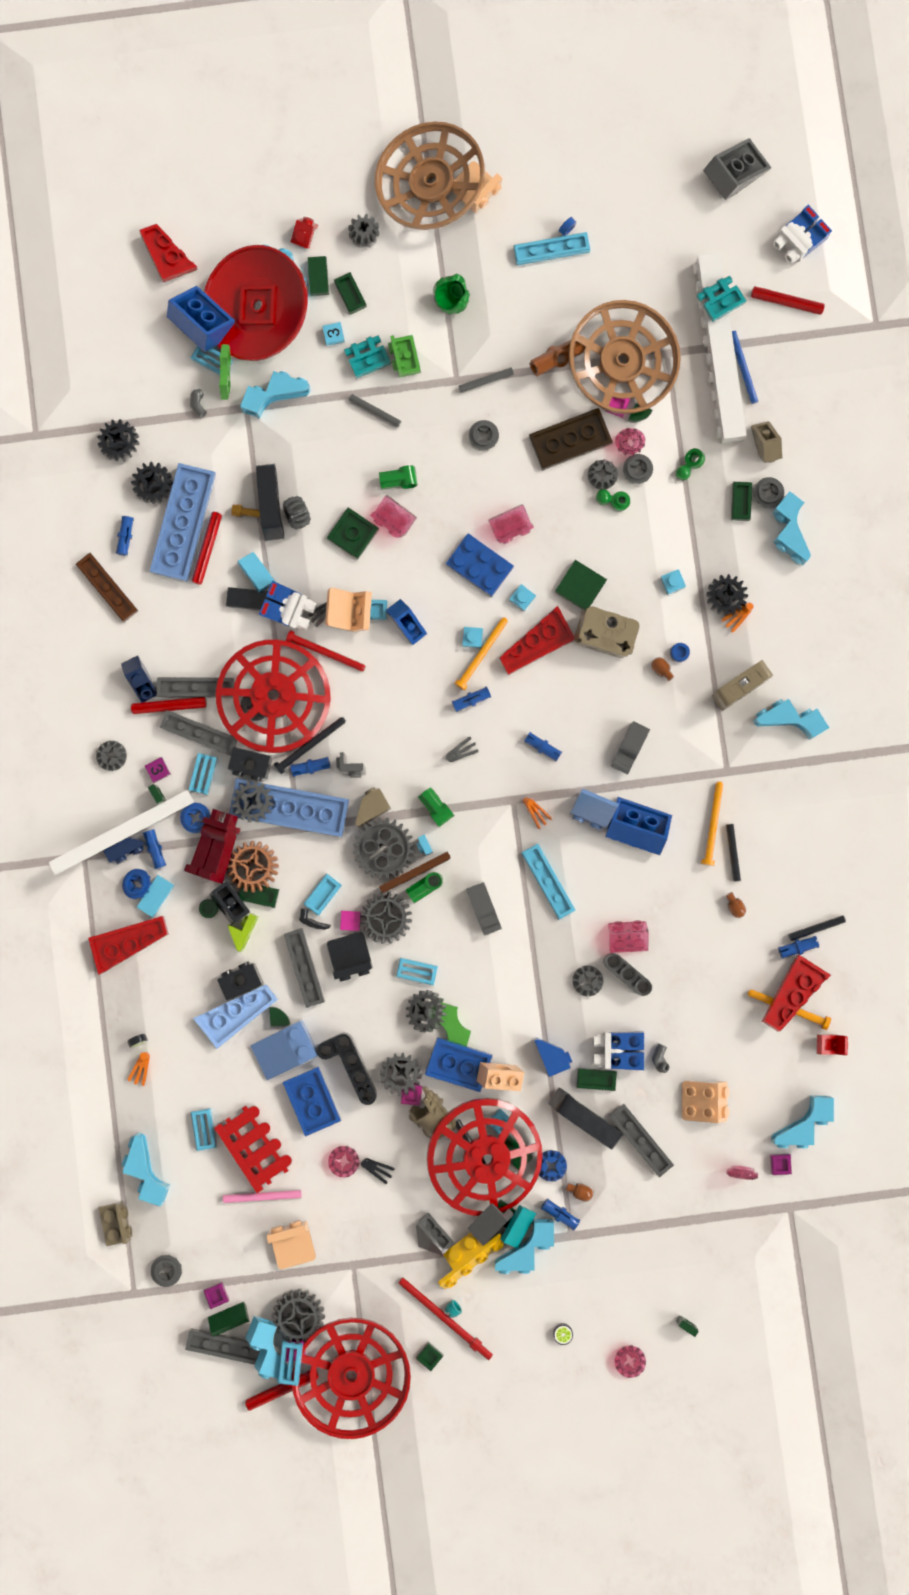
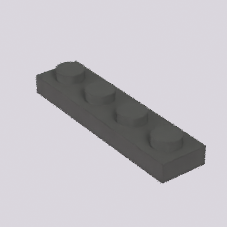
(190, 686)
(198, 732)
(304, 967)
(641, 1140)
(221, 1346)

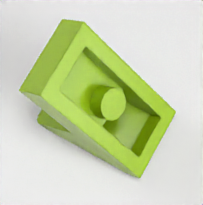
(241, 937)

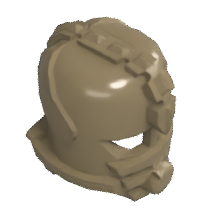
(431, 1114)

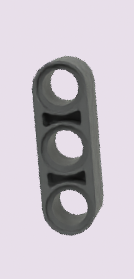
(636, 977)

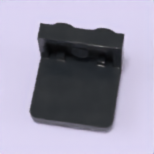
(349, 956)

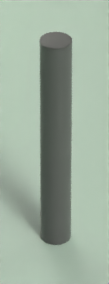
(485, 380)
(374, 410)

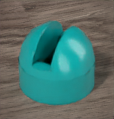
(453, 1308)

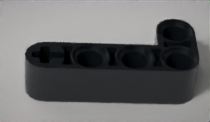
(269, 502)
(351, 1069)
(585, 1118)

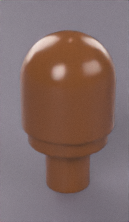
(662, 668)
(736, 906)
(580, 1191)

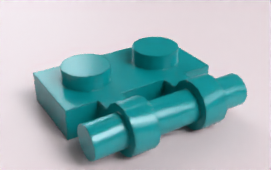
(723, 303)
(369, 361)

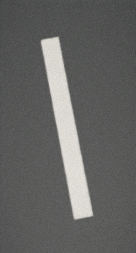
(121, 832)

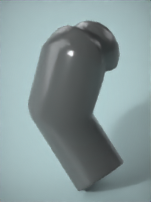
(195, 398)
(659, 1060)

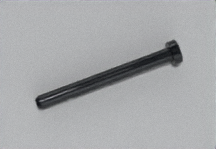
(309, 745)

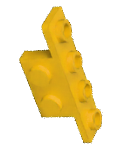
(467, 1255)

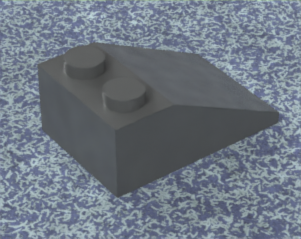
(736, 168)

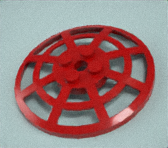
(273, 708)
(481, 1146)
(352, 1389)

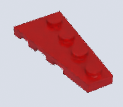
(795, 990)

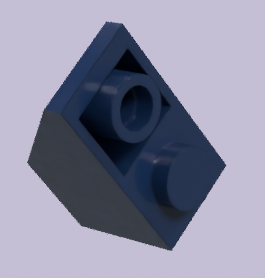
(139, 679)
(118, 852)

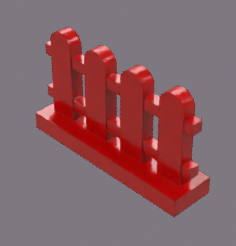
(253, 1158)

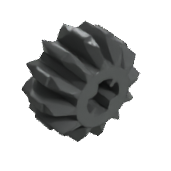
(364, 237)
(296, 512)

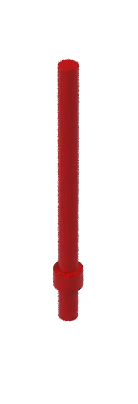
(474, 1343)

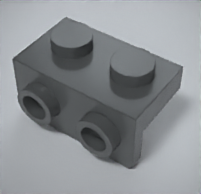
(354, 770)

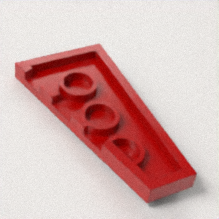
(540, 641)
(120, 944)

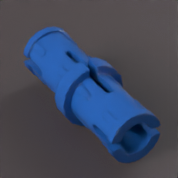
(124, 535)
(482, 693)
(543, 746)
(310, 766)
(154, 849)
(798, 947)
(560, 1214)

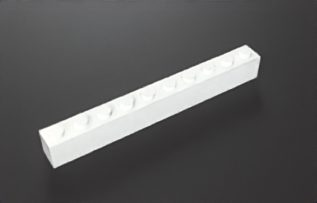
(720, 356)

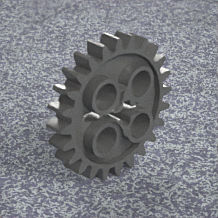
(394, 862)

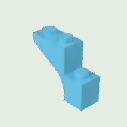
(279, 388)
(791, 538)
(785, 714)
(802, 1131)
(138, 1165)
(522, 1258)
(260, 1338)

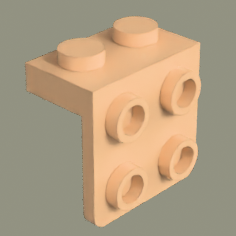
(490, 186)
(348, 610)
(705, 1101)
(292, 1244)

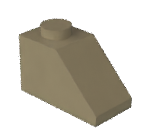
(767, 442)
(371, 806)

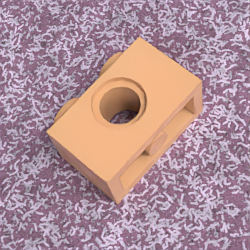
(500, 1076)

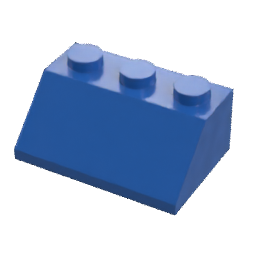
(199, 318)
(639, 826)

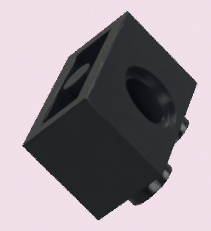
(241, 756)
(229, 902)
(231, 988)

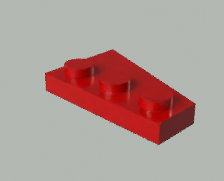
(166, 256)

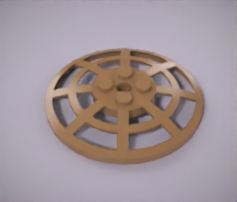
(429, 168)
(631, 350)

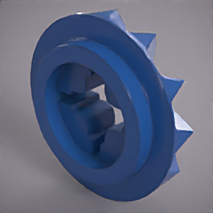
(186, 819)
(129, 886)
(561, 1166)

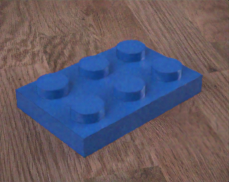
(479, 565)
(456, 1063)
(312, 1101)

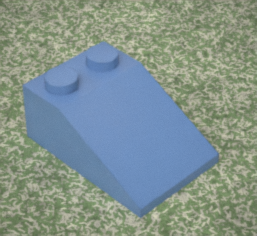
(593, 809)
(284, 1050)

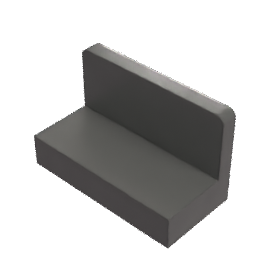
(489, 1223)

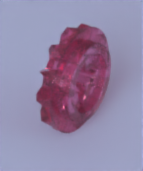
(637, 438)
(335, 1165)
(742, 1172)
(625, 1369)

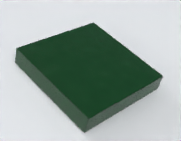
(352, 533)
(580, 585)

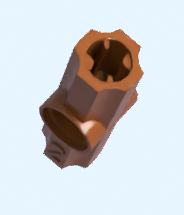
(554, 357)

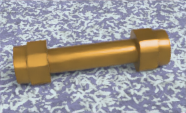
(238, 511)

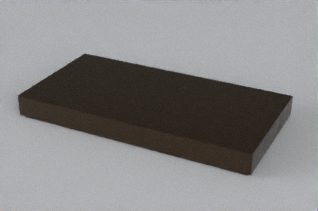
(570, 439)

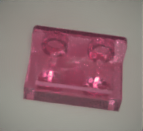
(393, 517)
(510, 524)
(628, 936)

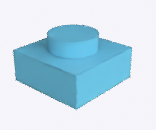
(673, 581)
(522, 597)
(472, 637)
(423, 845)

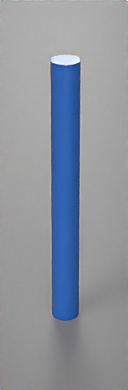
(744, 369)

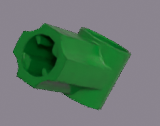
(403, 477)
(438, 810)
(423, 887)

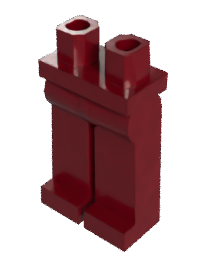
(214, 847)

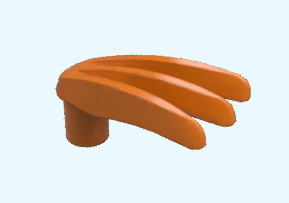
(746, 610)
(533, 808)
(143, 1062)

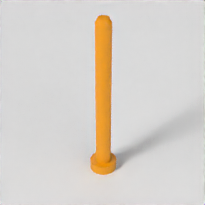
(481, 654)
(713, 825)
(825, 1022)

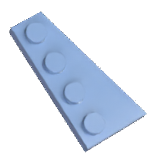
(231, 1017)

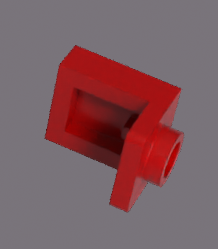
(303, 232)
(832, 1044)

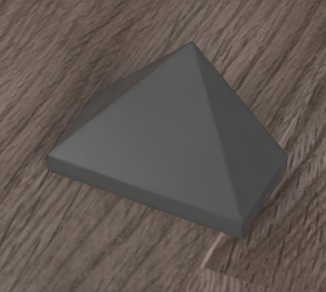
(432, 1236)

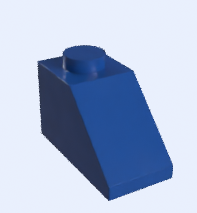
(406, 621)
(553, 1057)

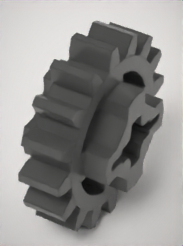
(258, 794)
(426, 1011)
(395, 1080)

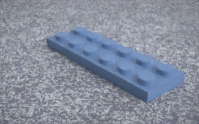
(182, 522)
(299, 809)

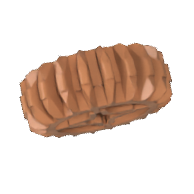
(253, 859)

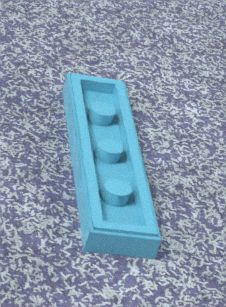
(551, 248)
(548, 881)

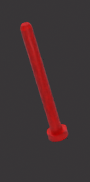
(291, 637)

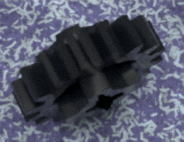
(121, 433)
(149, 490)
(734, 595)

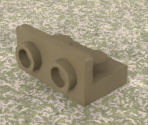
(115, 1223)

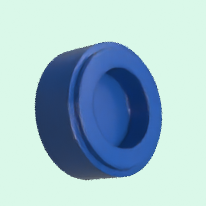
(567, 226)
(680, 652)

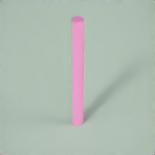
(262, 1196)

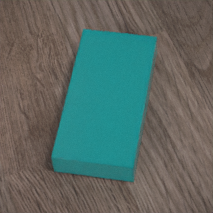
(518, 1226)

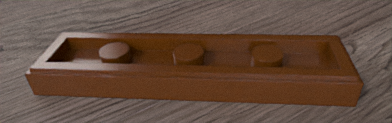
(107, 587)
(414, 872)

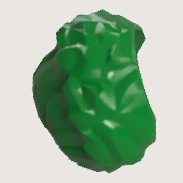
(451, 294)

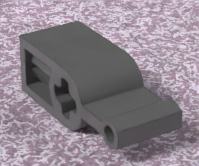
(630, 747)
(484, 908)

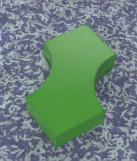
(225, 365)
(454, 1029)

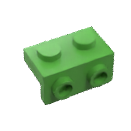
(405, 355)

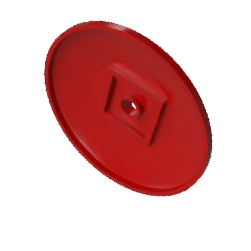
(264, 276)

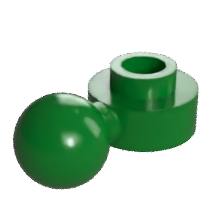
(684, 471)
(603, 497)

